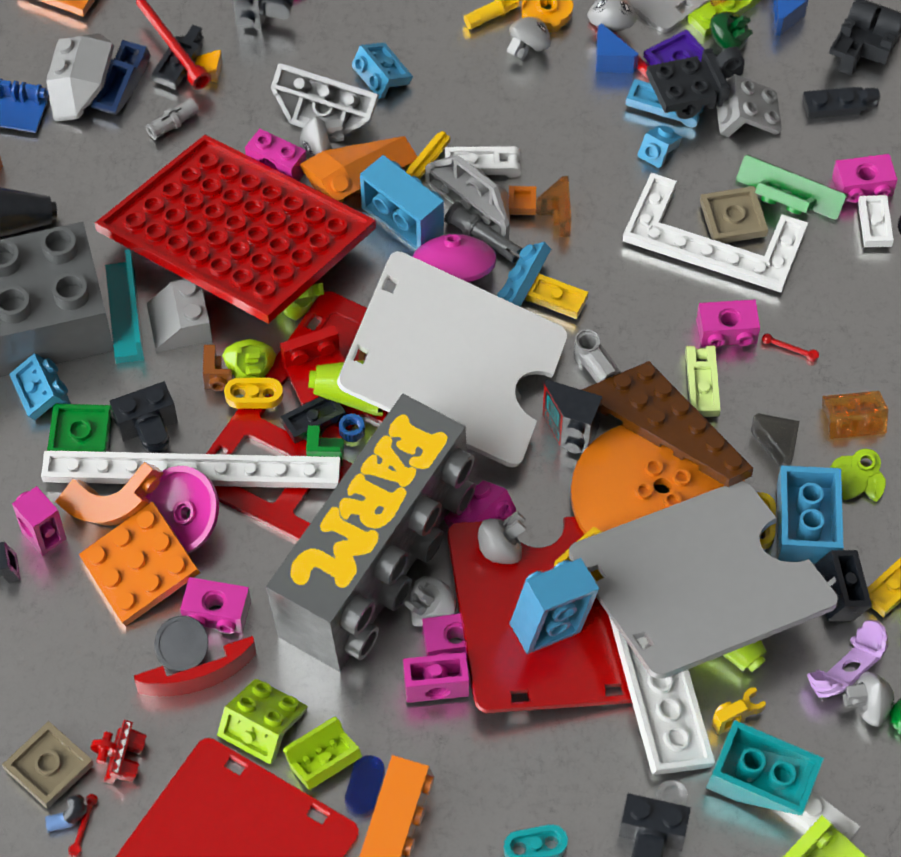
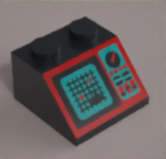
(571, 415)

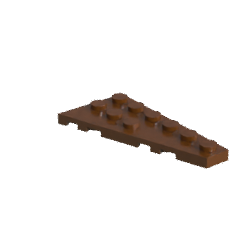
(665, 417)

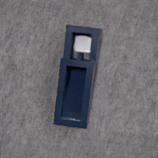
(122, 77)

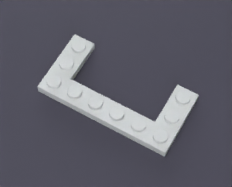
(766, 271)

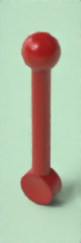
(812, 355)
(75, 849)

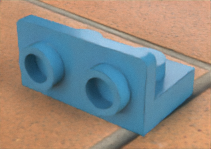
(380, 68)
(39, 385)

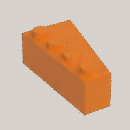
(398, 809)

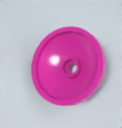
(458, 255)
(185, 490)

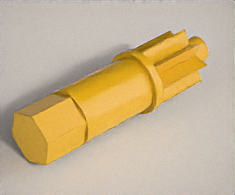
(489, 12)

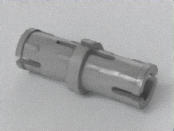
(172, 118)

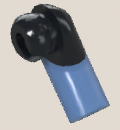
(70, 817)

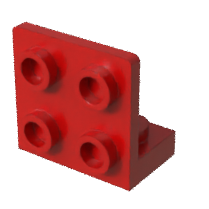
(307, 352)

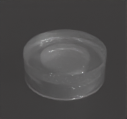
(672, 792)

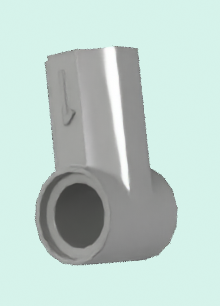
(596, 358)

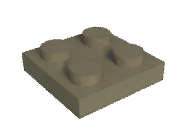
(734, 215)
(48, 764)

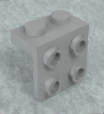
(749, 104)

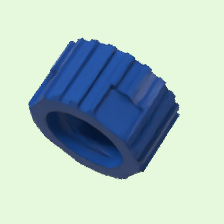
(351, 419)

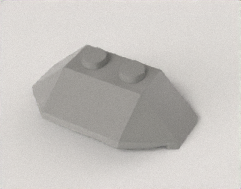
(77, 74)
(310, 95)
(473, 189)

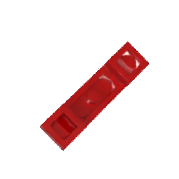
(158, 684)

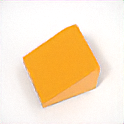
(212, 62)

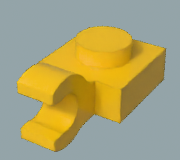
(738, 711)

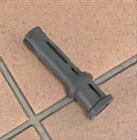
(473, 226)

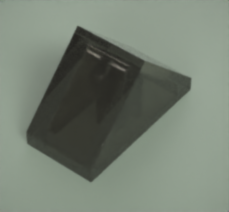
(776, 436)

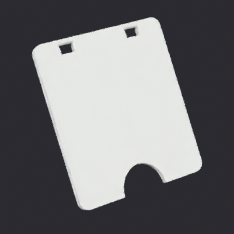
(452, 353)

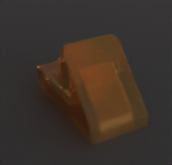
(556, 202)

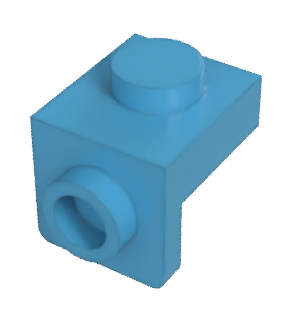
(657, 144)

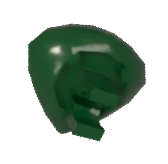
(730, 29)

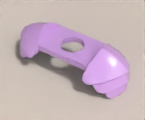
(869, 647)

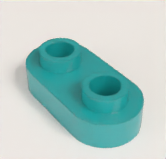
(535, 840)

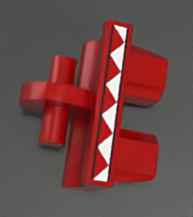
(118, 766)

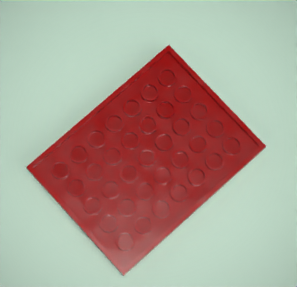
(236, 227)

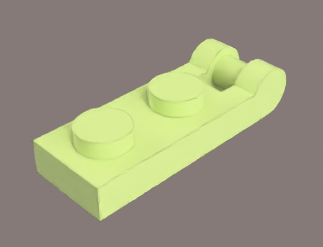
(703, 380)

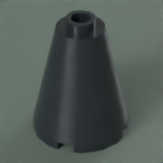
(24, 211)

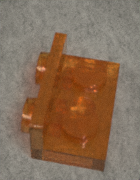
(855, 414)

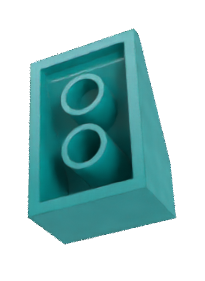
(764, 771)

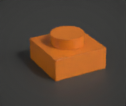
(522, 200)

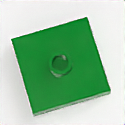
(80, 428)

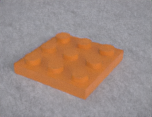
(139, 563)

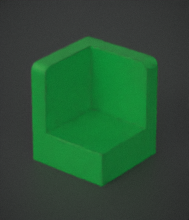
(323, 447)

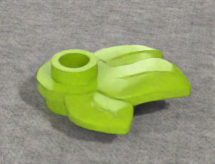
(861, 479)

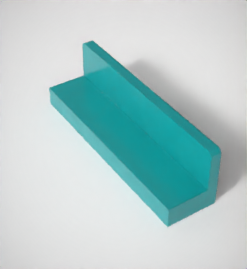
(124, 311)

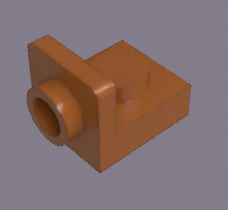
(213, 374)

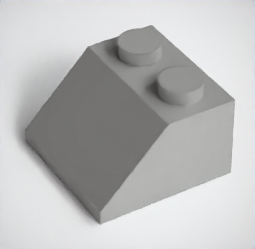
(179, 316)

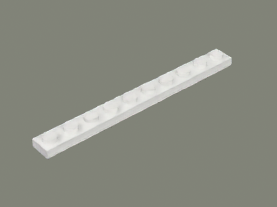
(219, 468)

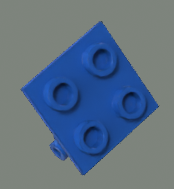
(21, 105)

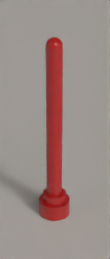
(197, 75)

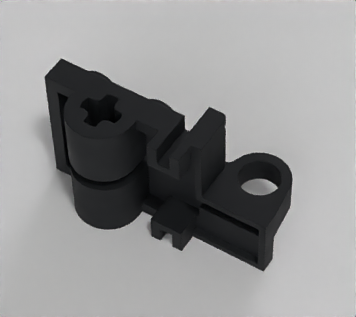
(868, 33)
(691, 83)

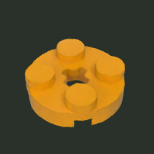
(554, 18)

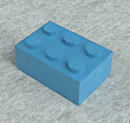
(401, 202)
(808, 513)
(553, 605)

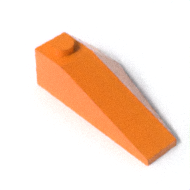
(339, 169)

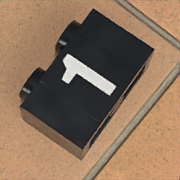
(846, 577)

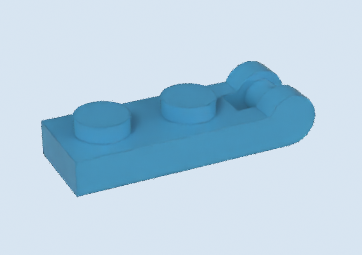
(644, 98)

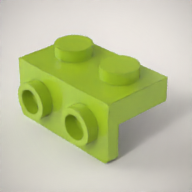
(321, 753)

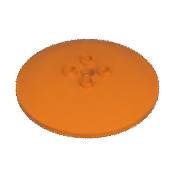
(618, 479)

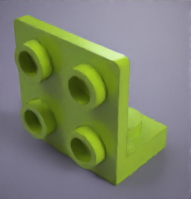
(259, 719)
(823, 841)

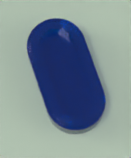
(364, 786)

